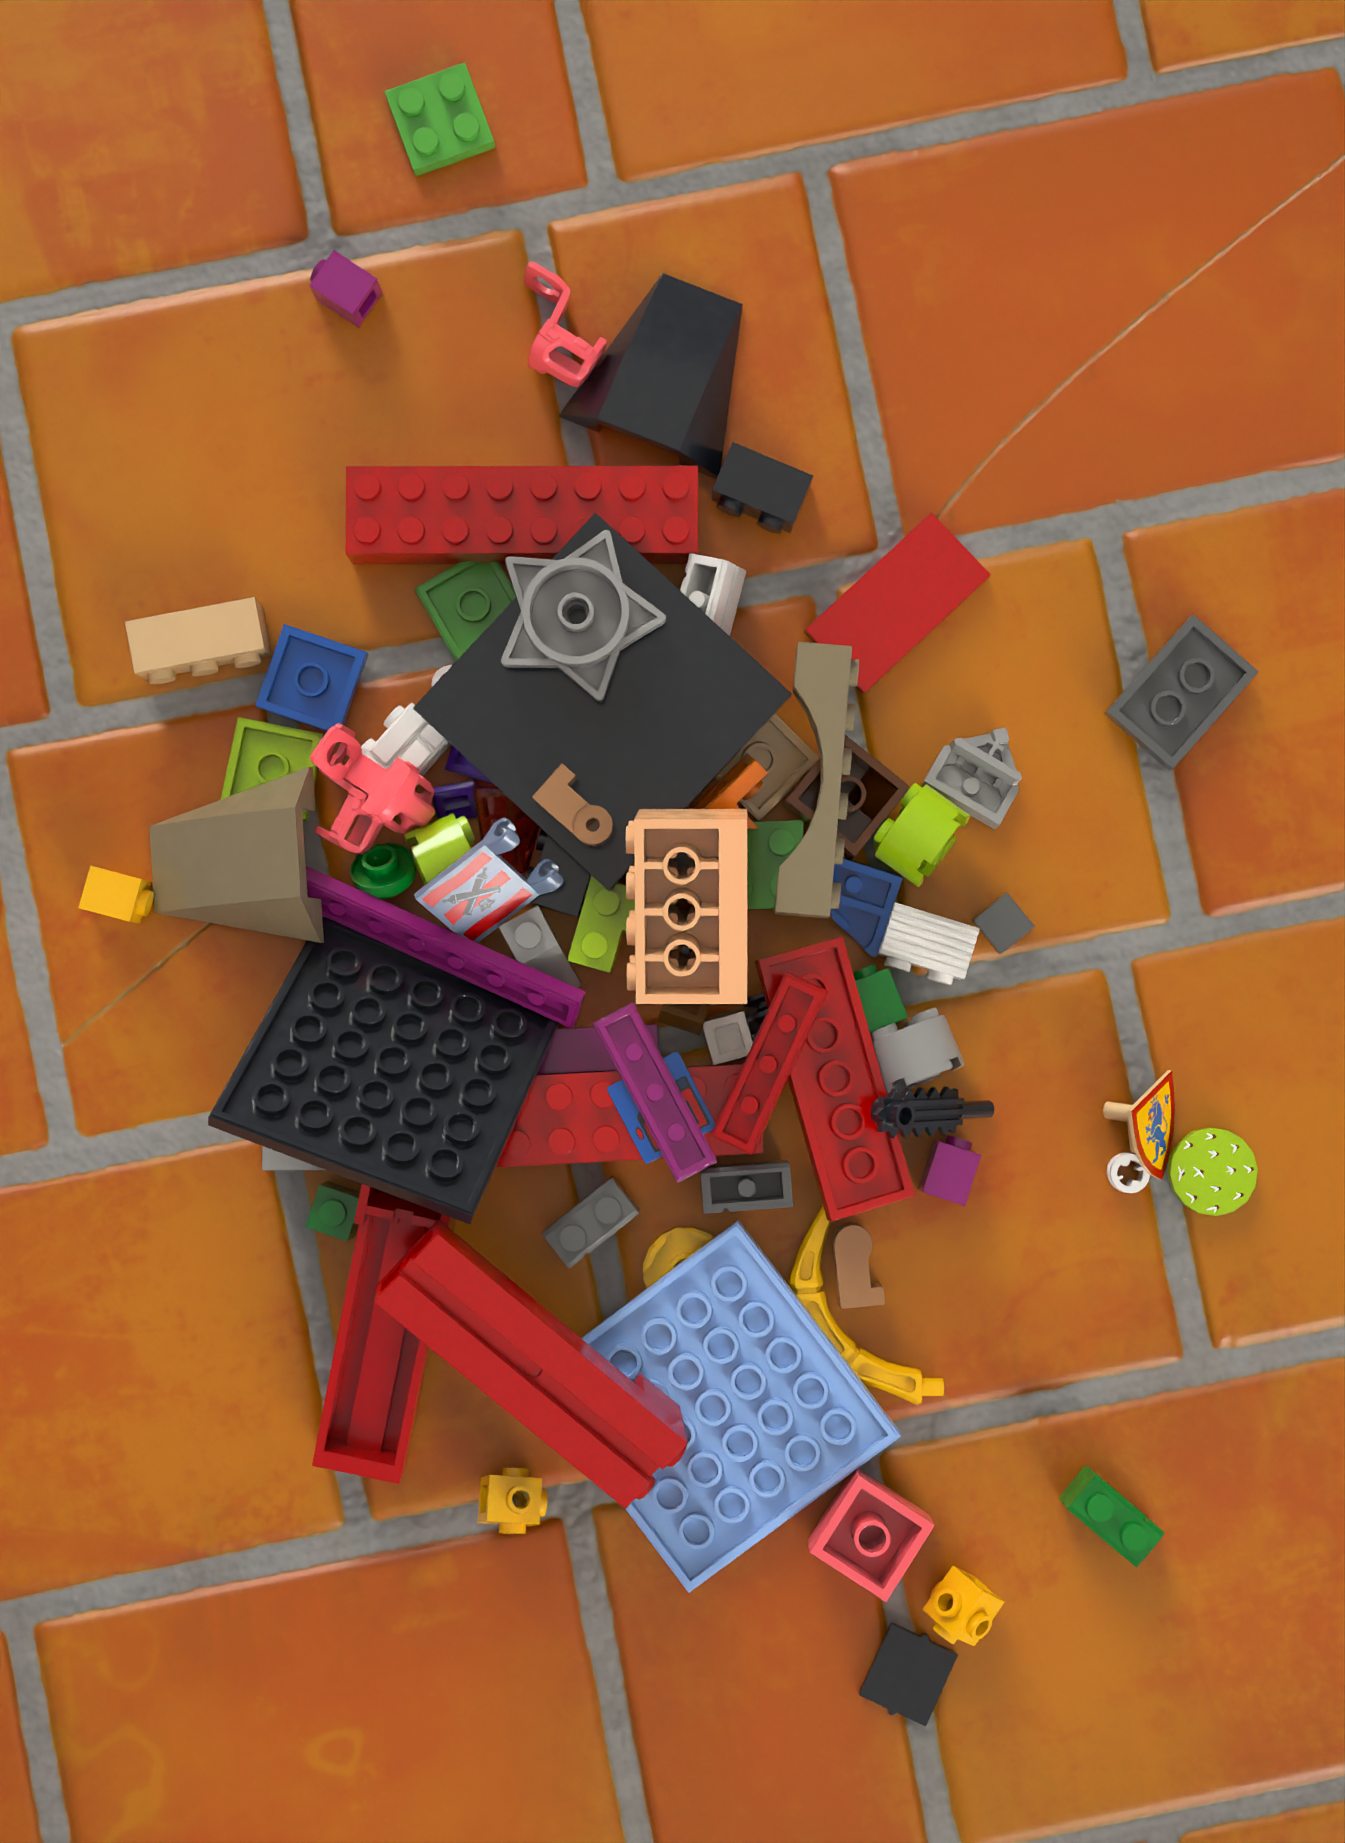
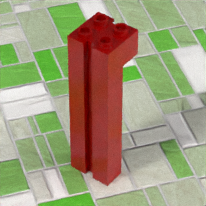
(375, 1359)
(534, 1365)

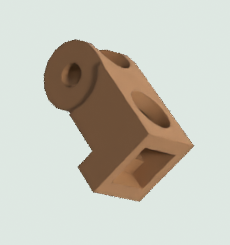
(585, 821)
(850, 1255)

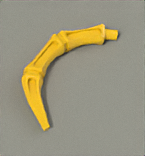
(806, 1284)

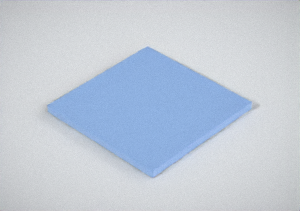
(760, 1397)

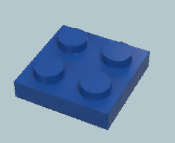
(311, 679)

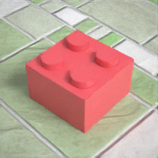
(870, 1533)

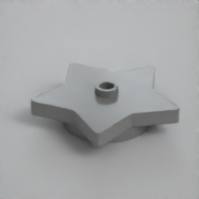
(582, 581)

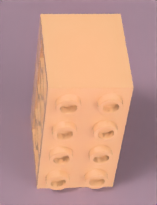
(712, 927)

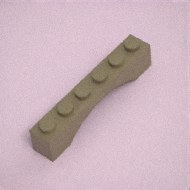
(822, 690)

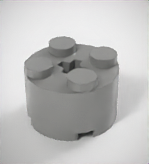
(917, 1051)

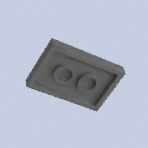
(1181, 692)

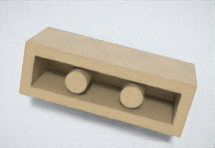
(198, 640)

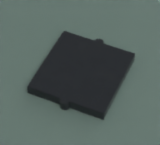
(908, 1674)

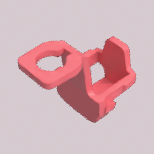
(543, 356)
(389, 790)
(365, 829)

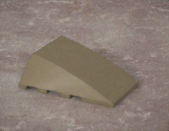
(240, 861)

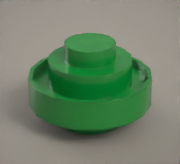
(383, 870)

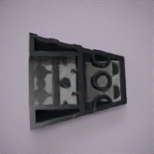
(667, 375)

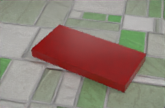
(900, 600)

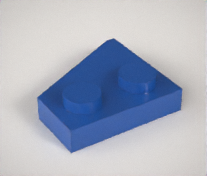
(865, 902)

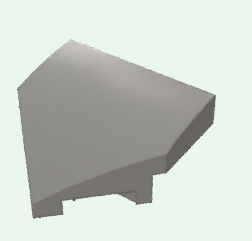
(977, 776)

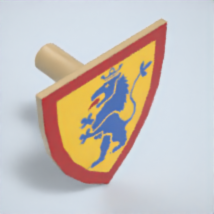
(1149, 1124)

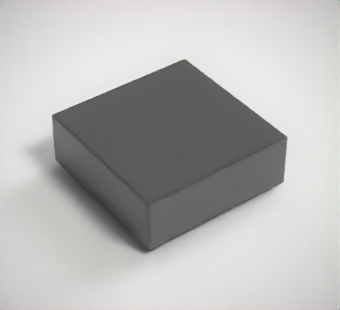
(1003, 923)

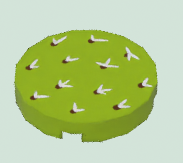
(1212, 1171)

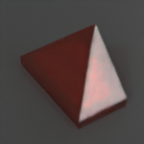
(494, 805)

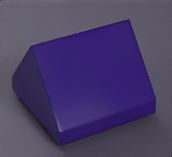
(455, 799)

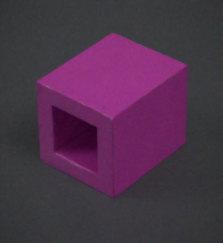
(345, 288)
(950, 1170)

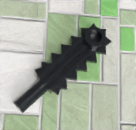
(925, 1111)

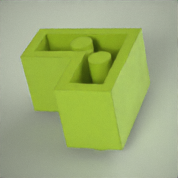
(601, 926)

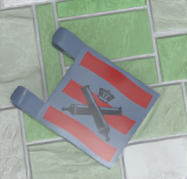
(483, 888)

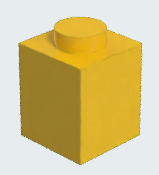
(116, 895)

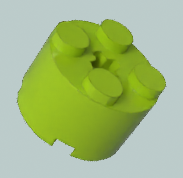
(919, 834)
(439, 845)

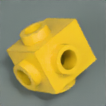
(497, 1505)
(962, 1607)

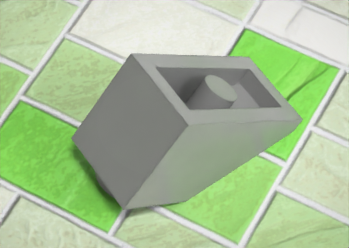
(537, 946)

